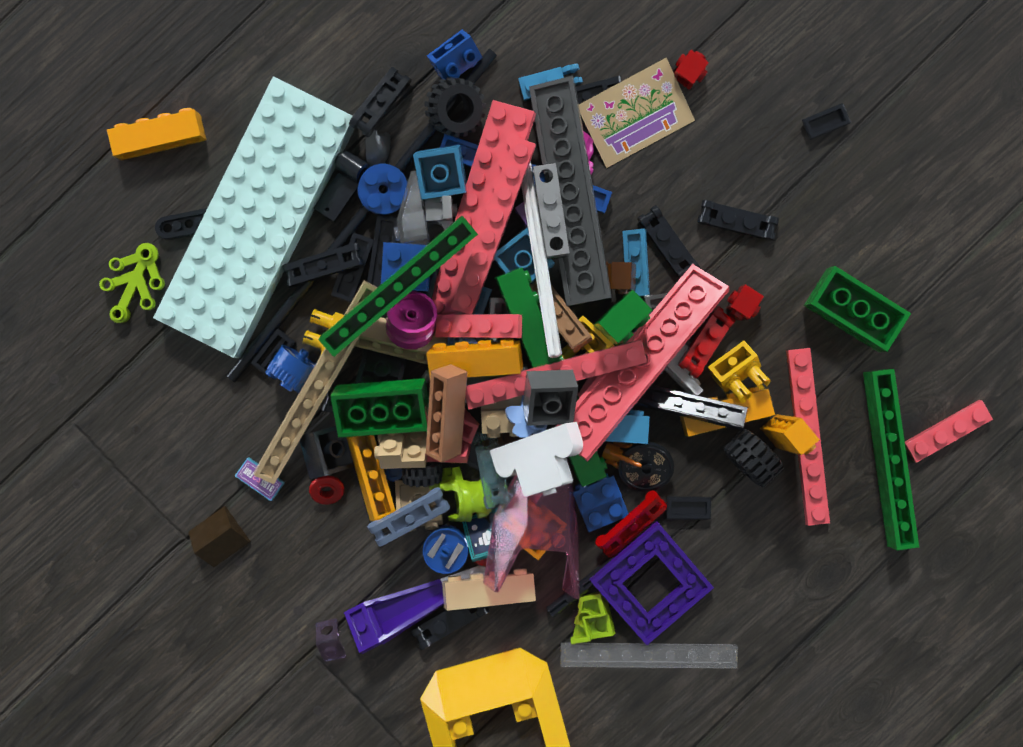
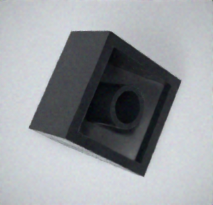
(325, 452)

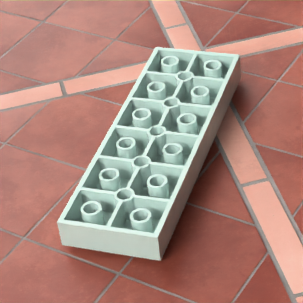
(255, 218)

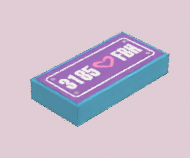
(267, 489)

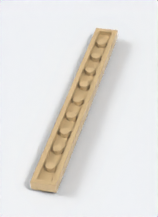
(306, 404)

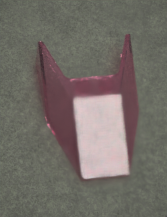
(534, 524)

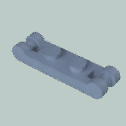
(409, 517)

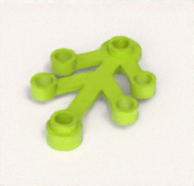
(135, 280)

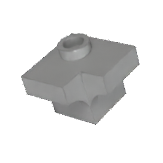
(440, 211)

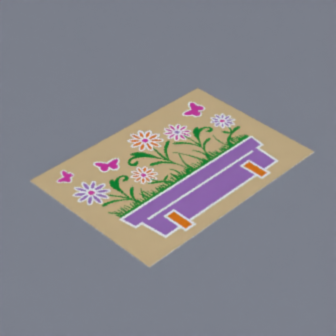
(636, 112)

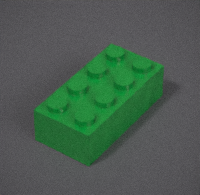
(857, 309)
(623, 317)
(380, 407)

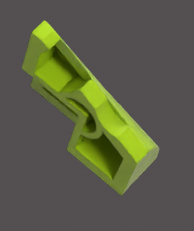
(593, 619)

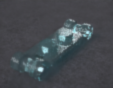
(490, 479)

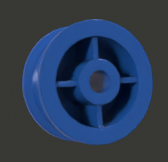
(378, 176)

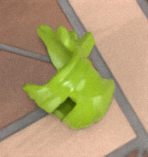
(468, 495)

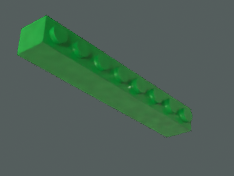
(397, 286)
(891, 459)

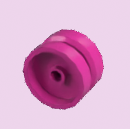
(412, 321)

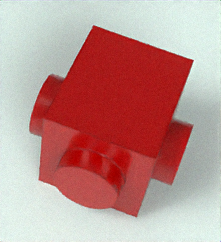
(691, 68)
(744, 303)

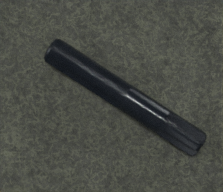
(566, 600)

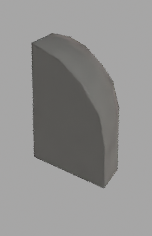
(377, 148)

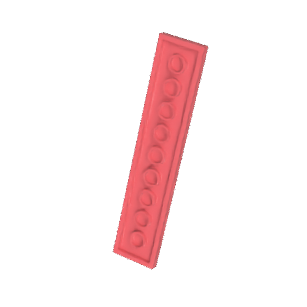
(498, 133)
(662, 337)

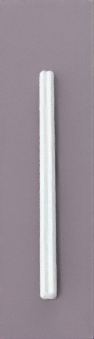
(541, 265)

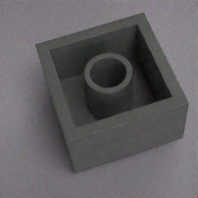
(550, 397)

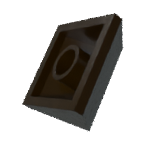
(217, 537)

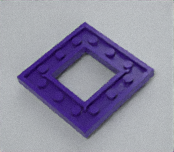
(611, 577)

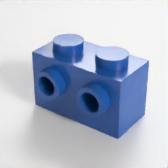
(455, 56)

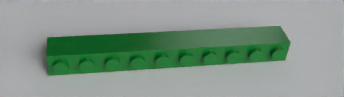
(522, 301)

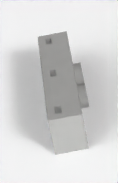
(551, 210)

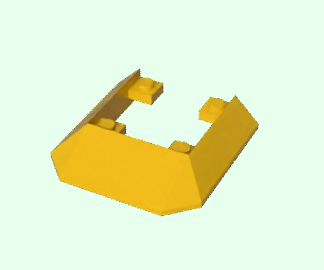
(487, 684)

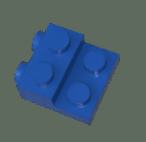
(600, 503)

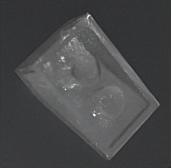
(412, 217)

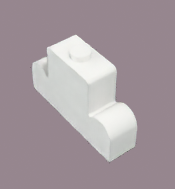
(540, 459)

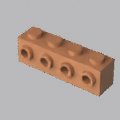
(446, 412)

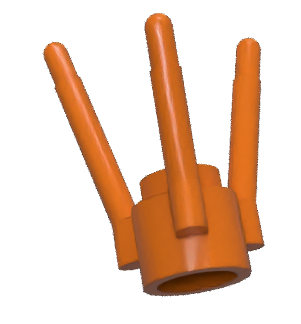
(613, 453)

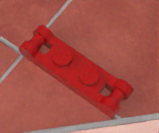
(706, 342)
(632, 524)

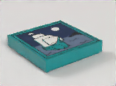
(478, 535)

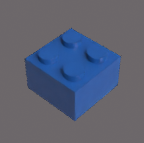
(395, 256)

